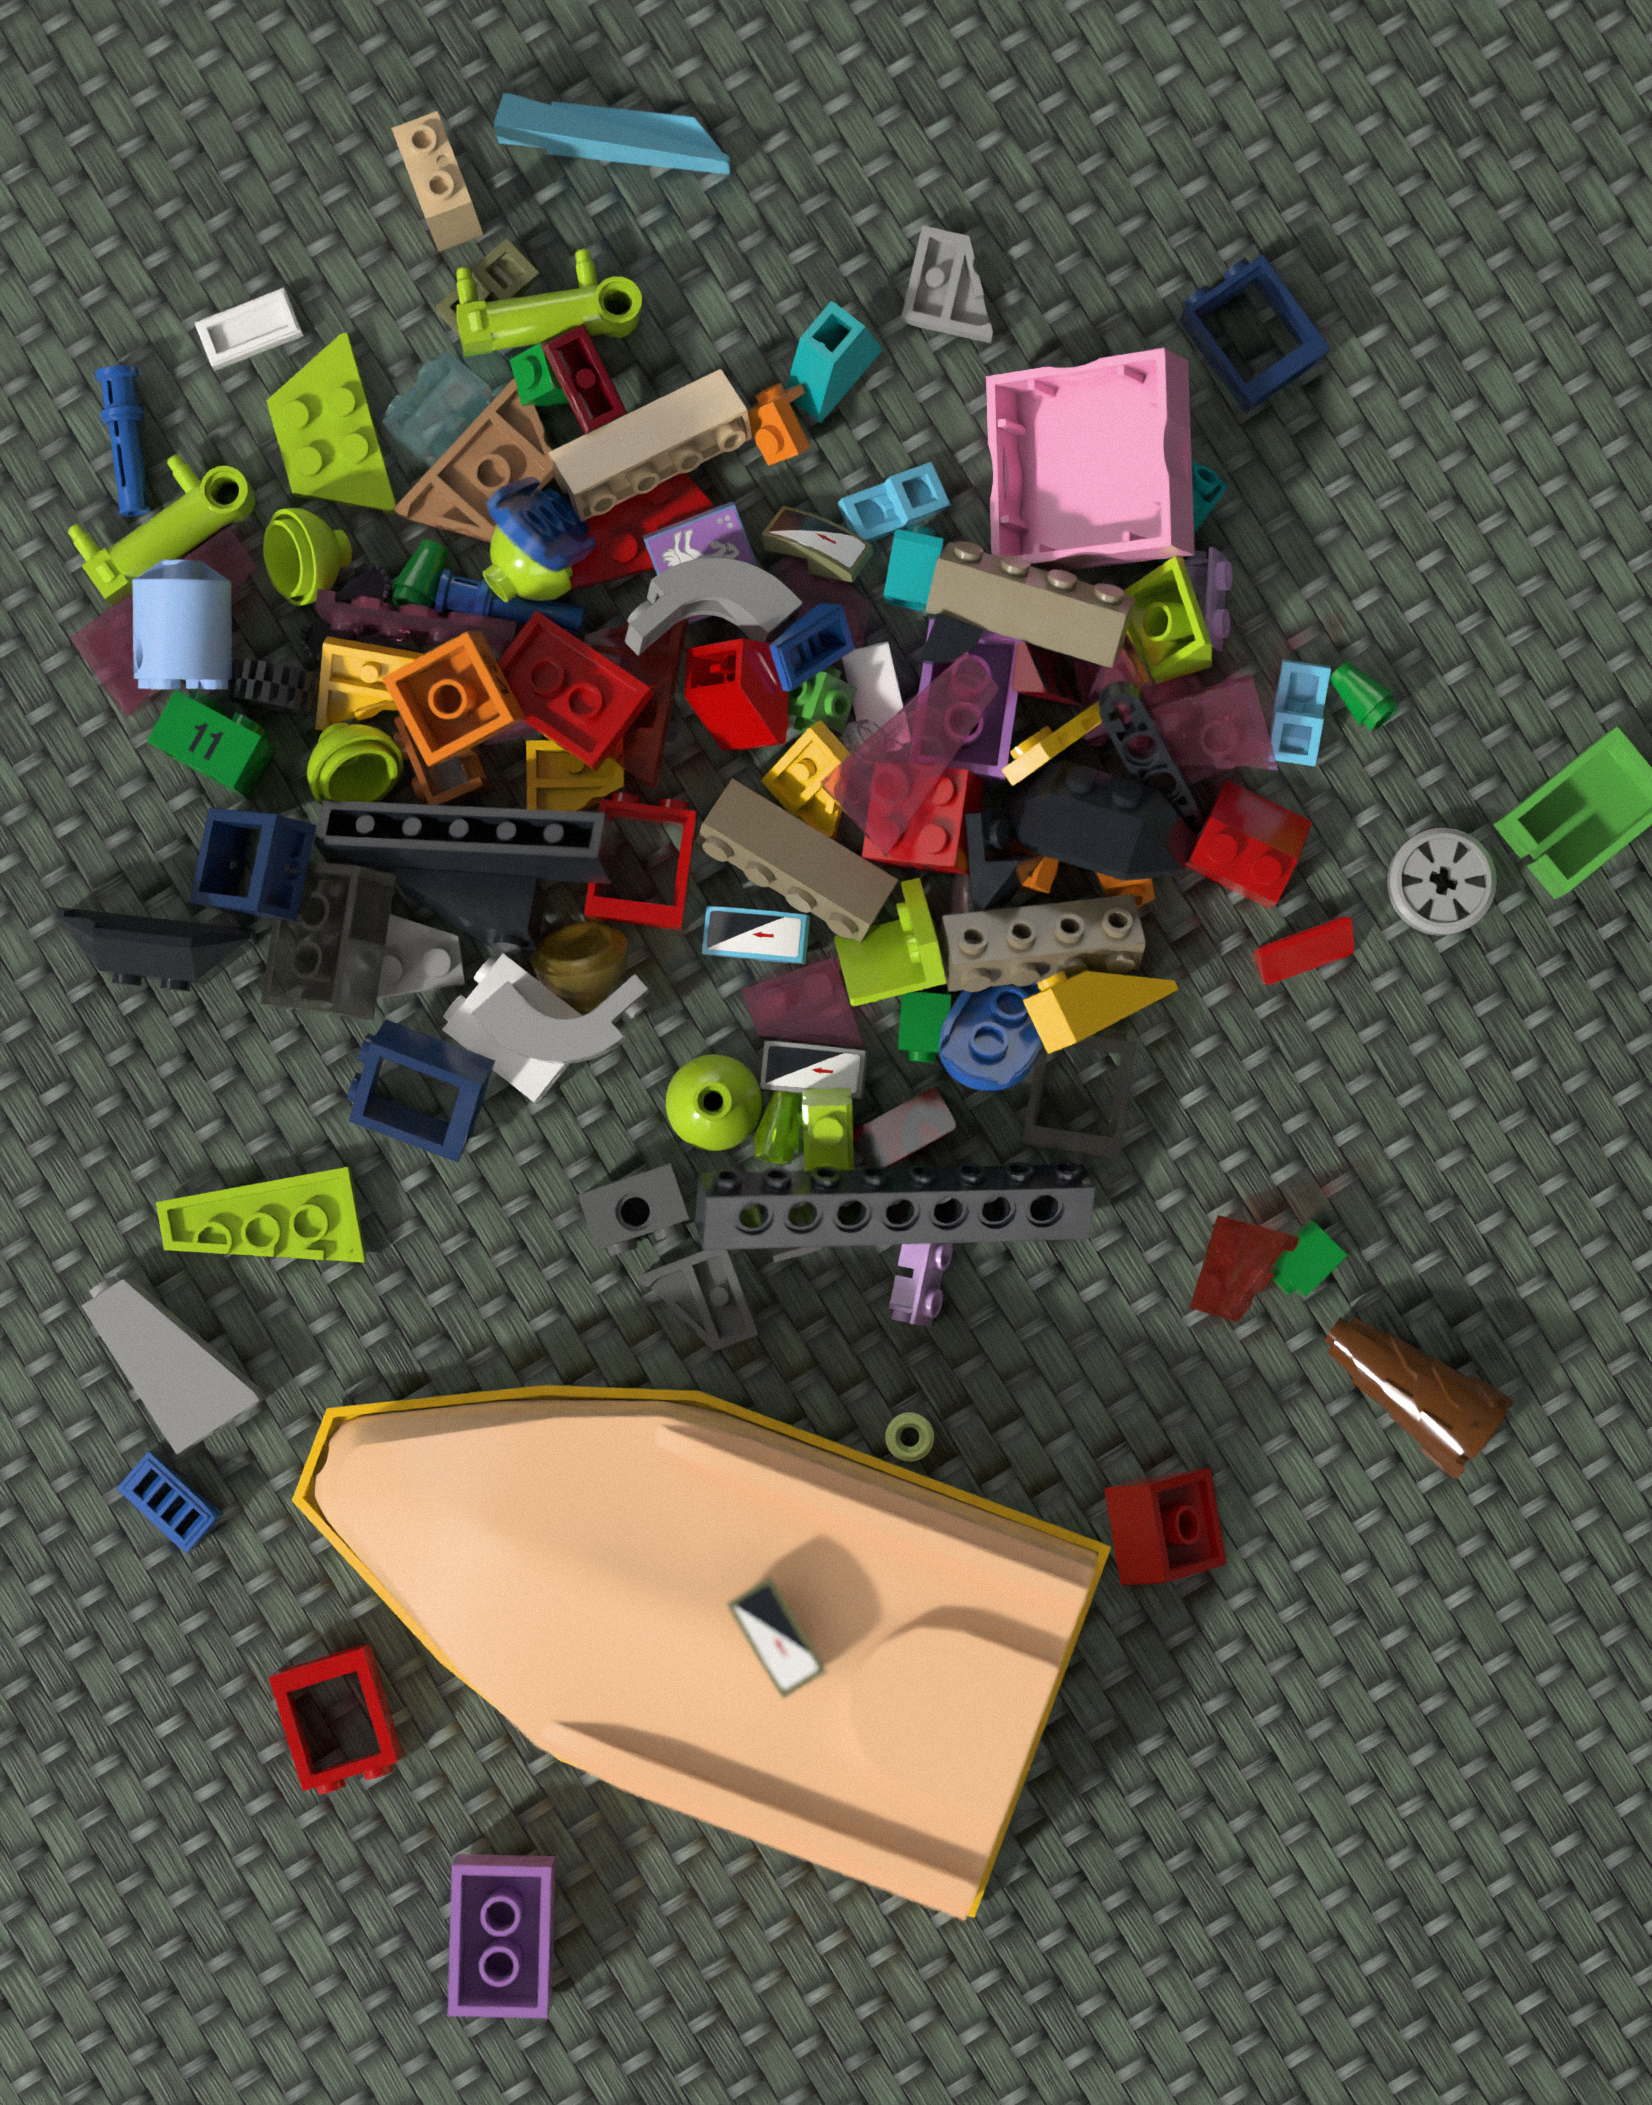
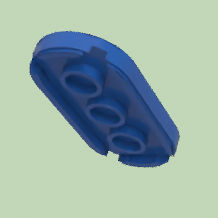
(541, 524)
(990, 1038)

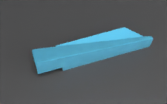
(609, 134)

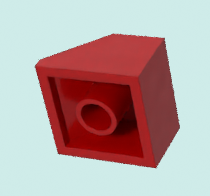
(1249, 844)
(1165, 1527)

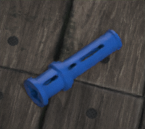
(123, 419)
(479, 599)

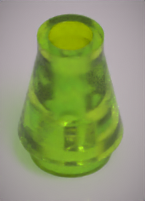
(778, 1131)

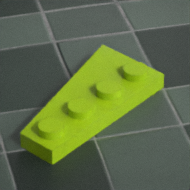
(285, 1217)

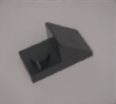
(993, 870)

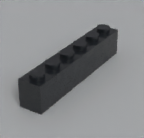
(469, 840)

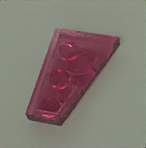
(1214, 727)

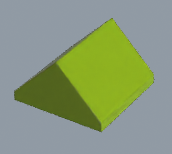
(1169, 623)

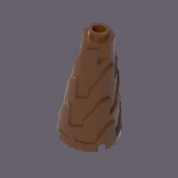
(1428, 1399)

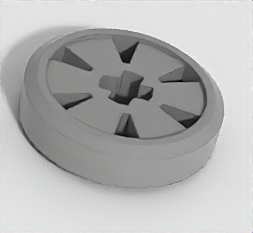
(1467, 866)

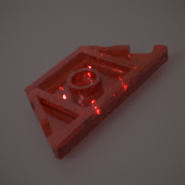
(658, 667)

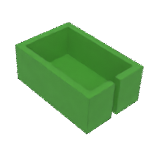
(1582, 813)

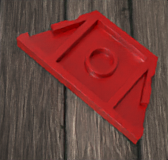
(619, 532)

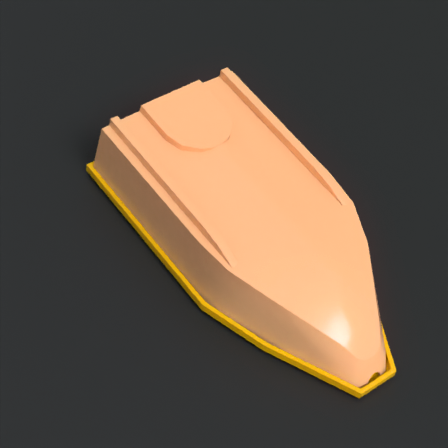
(581, 1578)

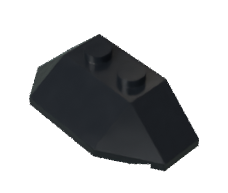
(1098, 822)
(156, 947)

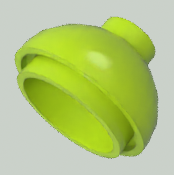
(303, 554)
(517, 574)
(353, 764)
(719, 1128)

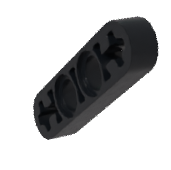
(1155, 760)

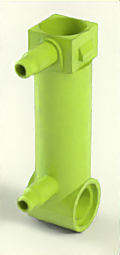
(544, 316)
(169, 532)

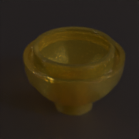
(581, 962)

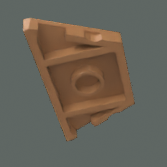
(492, 452)

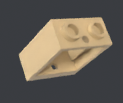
(437, 181)

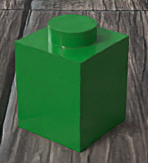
(536, 379)
(921, 1025)
(1309, 1262)

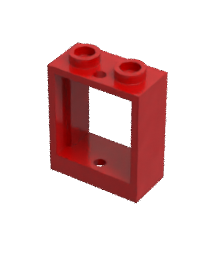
(640, 913)
(324, 1668)

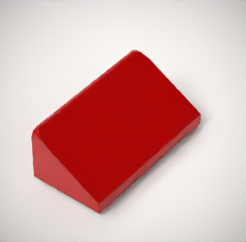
(1305, 950)

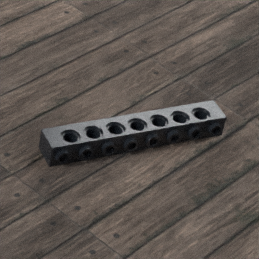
(870, 1219)

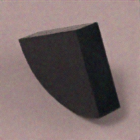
(949, 641)

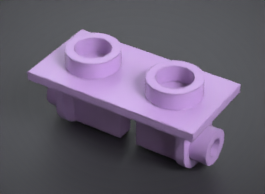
(1210, 581)
(920, 1297)

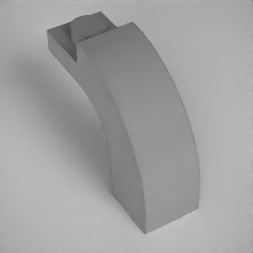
(718, 588)
(559, 1041)

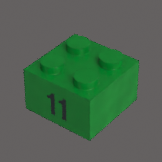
(205, 740)

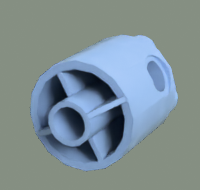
(182, 626)

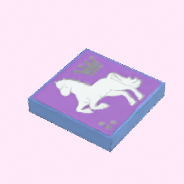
(705, 535)

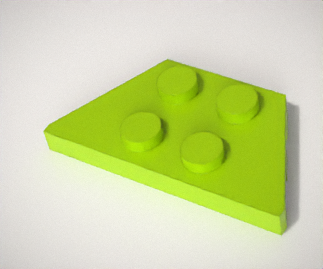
(330, 433)

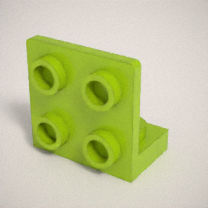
(895, 954)

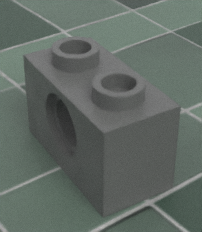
(605, 1207)

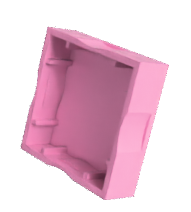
(1092, 462)

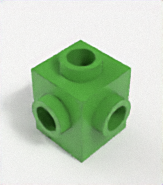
(823, 699)

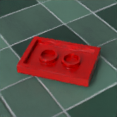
(571, 690)

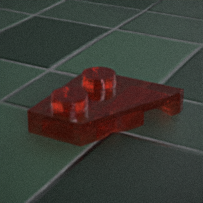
(1237, 1266)

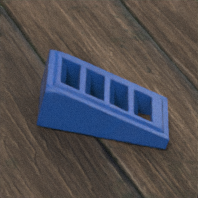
(835, 643)
(194, 1500)

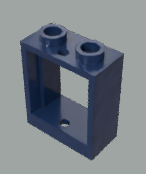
(1238, 278)
(271, 890)
(430, 1057)

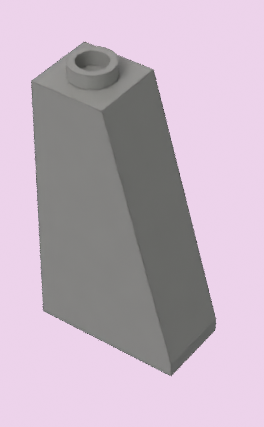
(169, 1365)

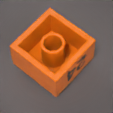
(454, 698)

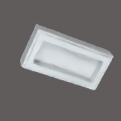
(249, 329)

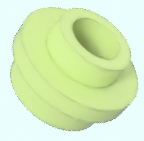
(913, 1452)

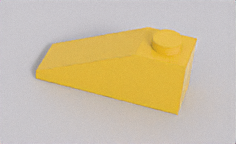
(1087, 1003)

